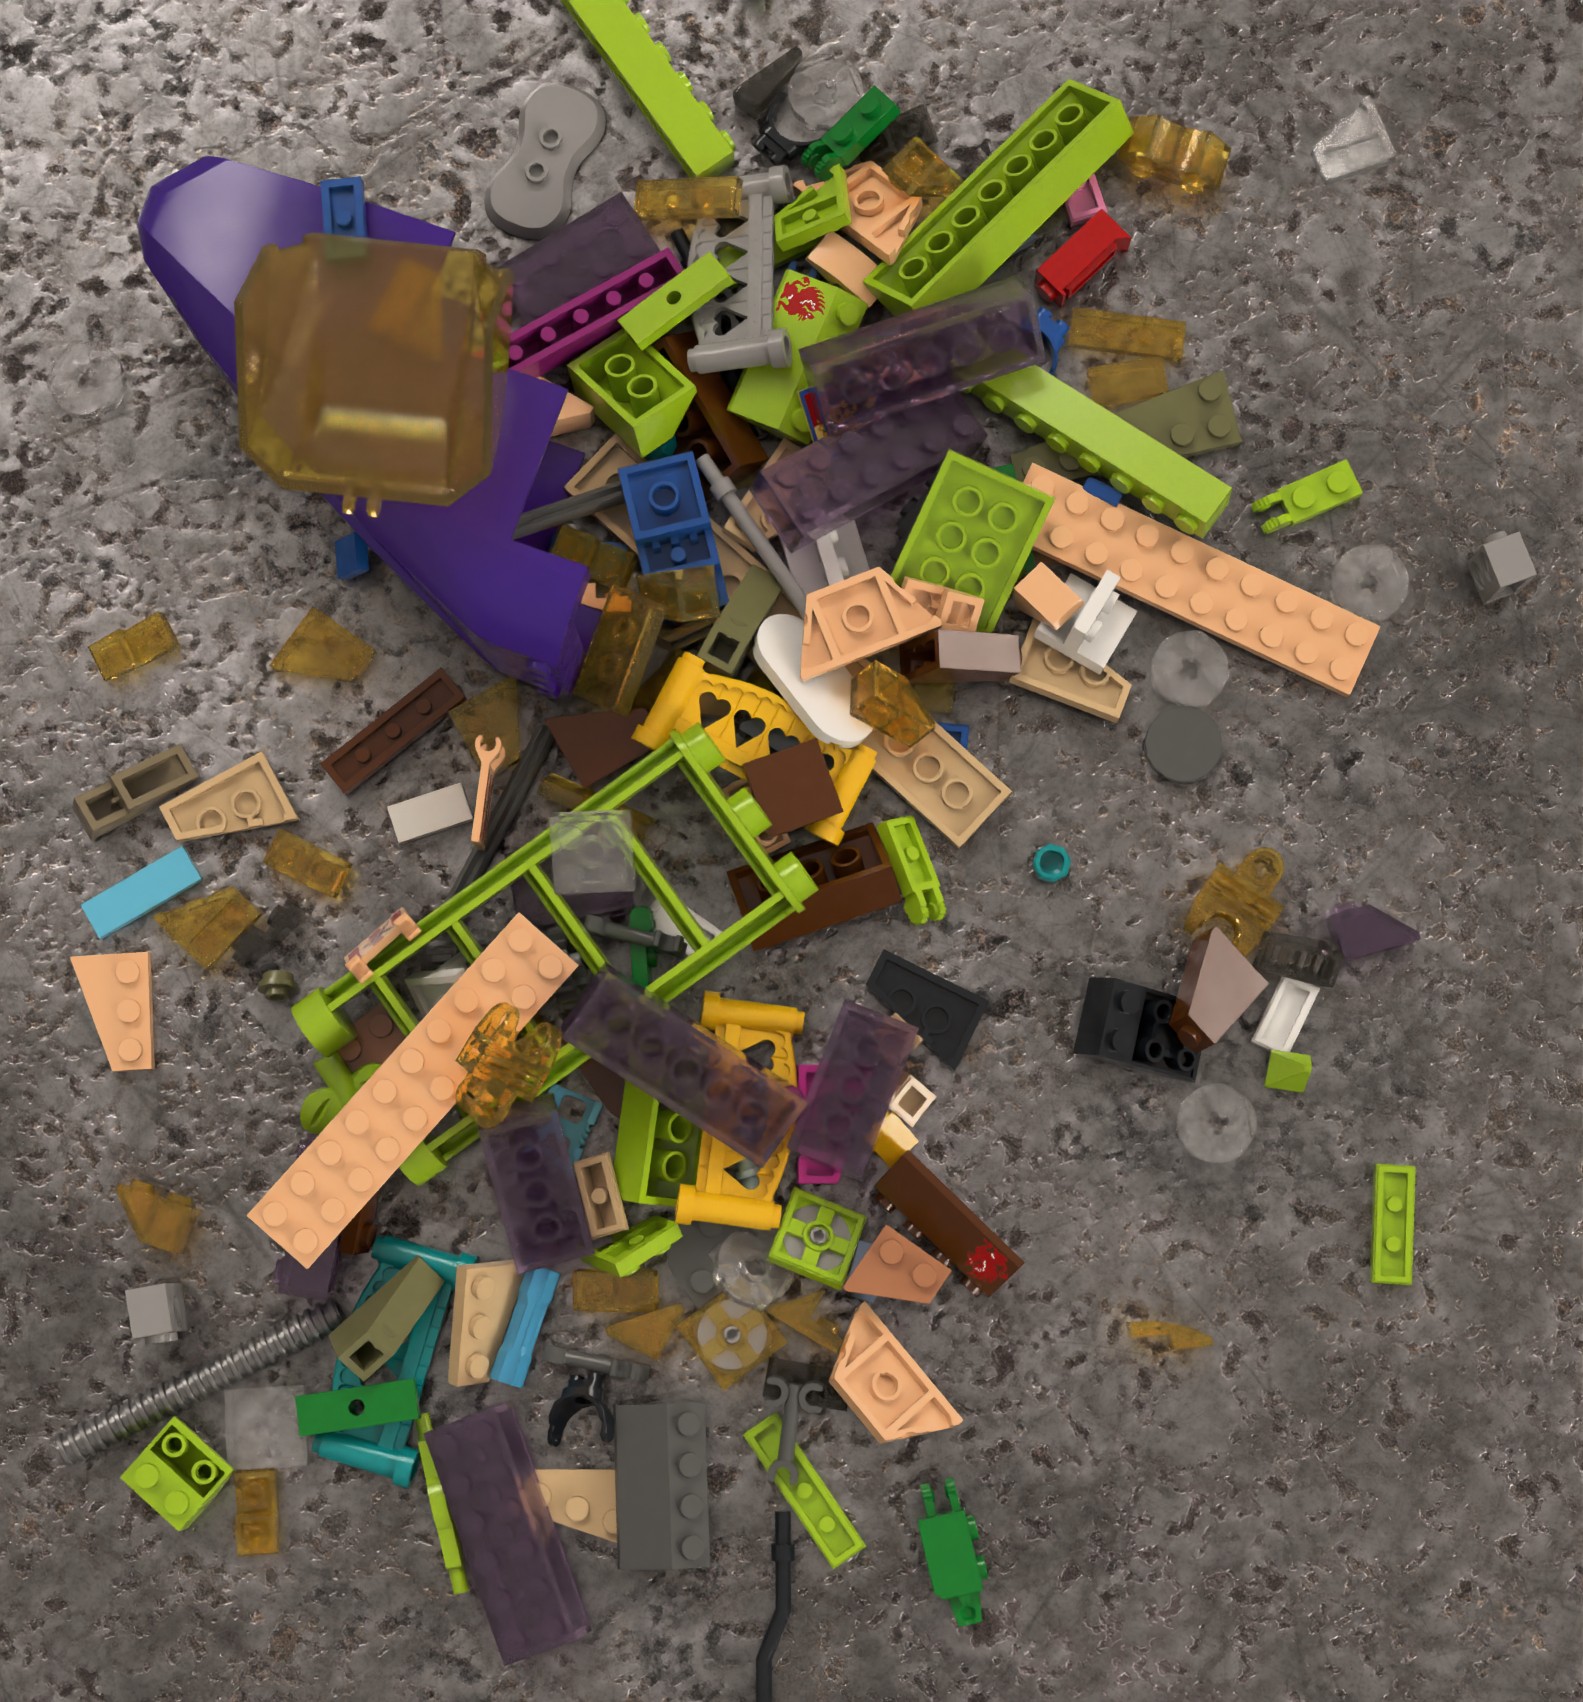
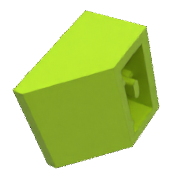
(178, 1474)

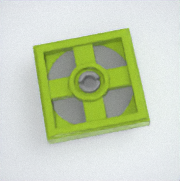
(816, 1238)

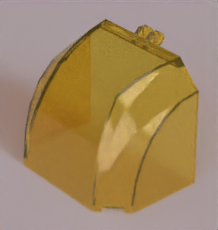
(373, 368)

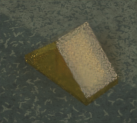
(648, 1332)

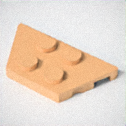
(878, 210)
(859, 621)
(886, 1383)

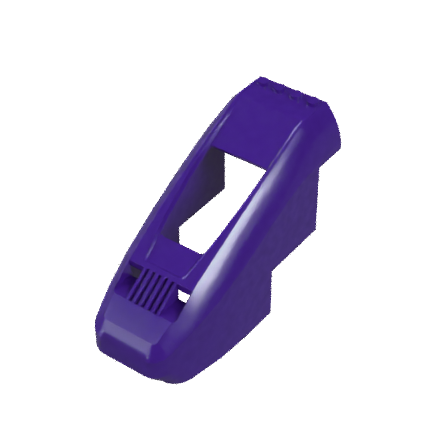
(495, 592)

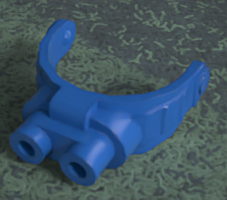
(1052, 334)

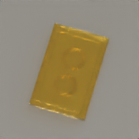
(620, 650)

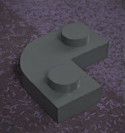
(690, 1260)

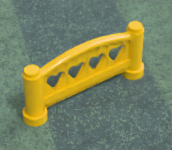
(680, 709)
(717, 1194)

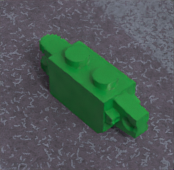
(951, 1555)

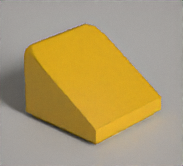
(894, 1140)

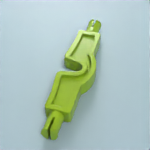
(441, 1513)

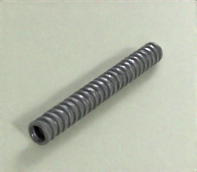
(198, 1383)

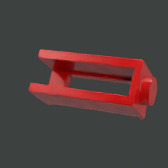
(1080, 258)

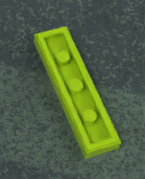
(808, 1496)

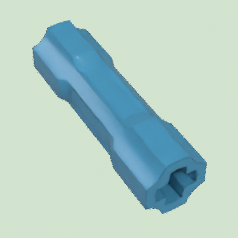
(524, 1327)

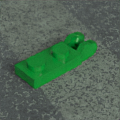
(850, 134)
(642, 957)

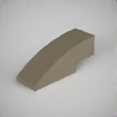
(134, 791)

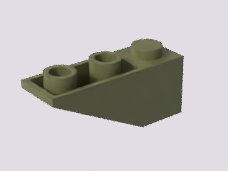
(738, 623)
(385, 1319)

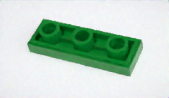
(335, 1409)

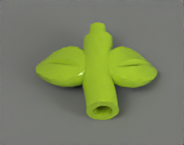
(325, 1103)

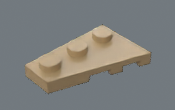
(480, 1318)

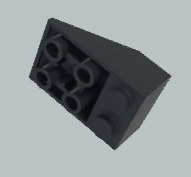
(1132, 1030)

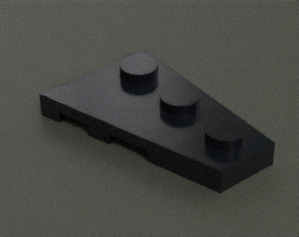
(935, 1005)

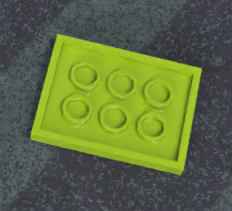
(974, 533)

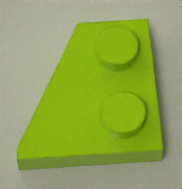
(814, 212)

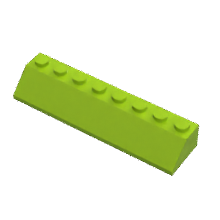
(1004, 199)

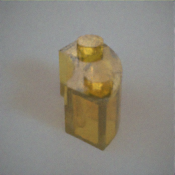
(1175, 154)

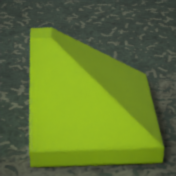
(1288, 1071)

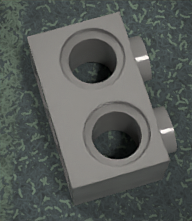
(1501, 566)

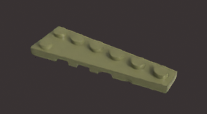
(1186, 420)

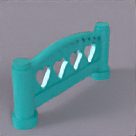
(383, 1447)

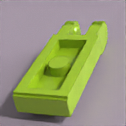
(1310, 496)
(912, 869)

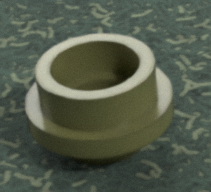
(277, 985)

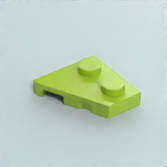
(635, 1246)

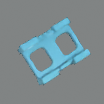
(577, 1131)

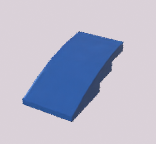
(670, 517)

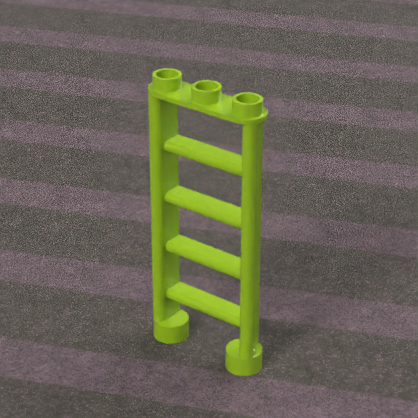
(742, 818)

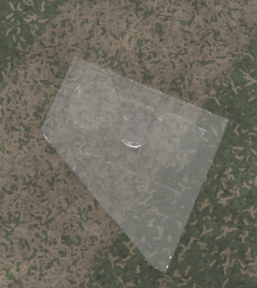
(1354, 146)

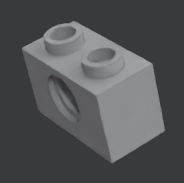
(157, 1312)

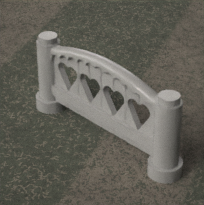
(754, 339)

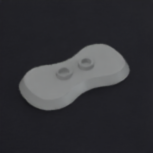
(535, 185)

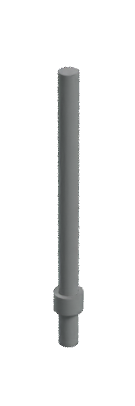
(724, 491)

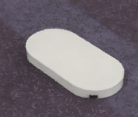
(818, 702)

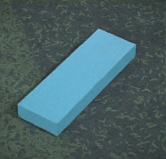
(141, 892)

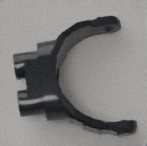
(774, 143)
(579, 1395)

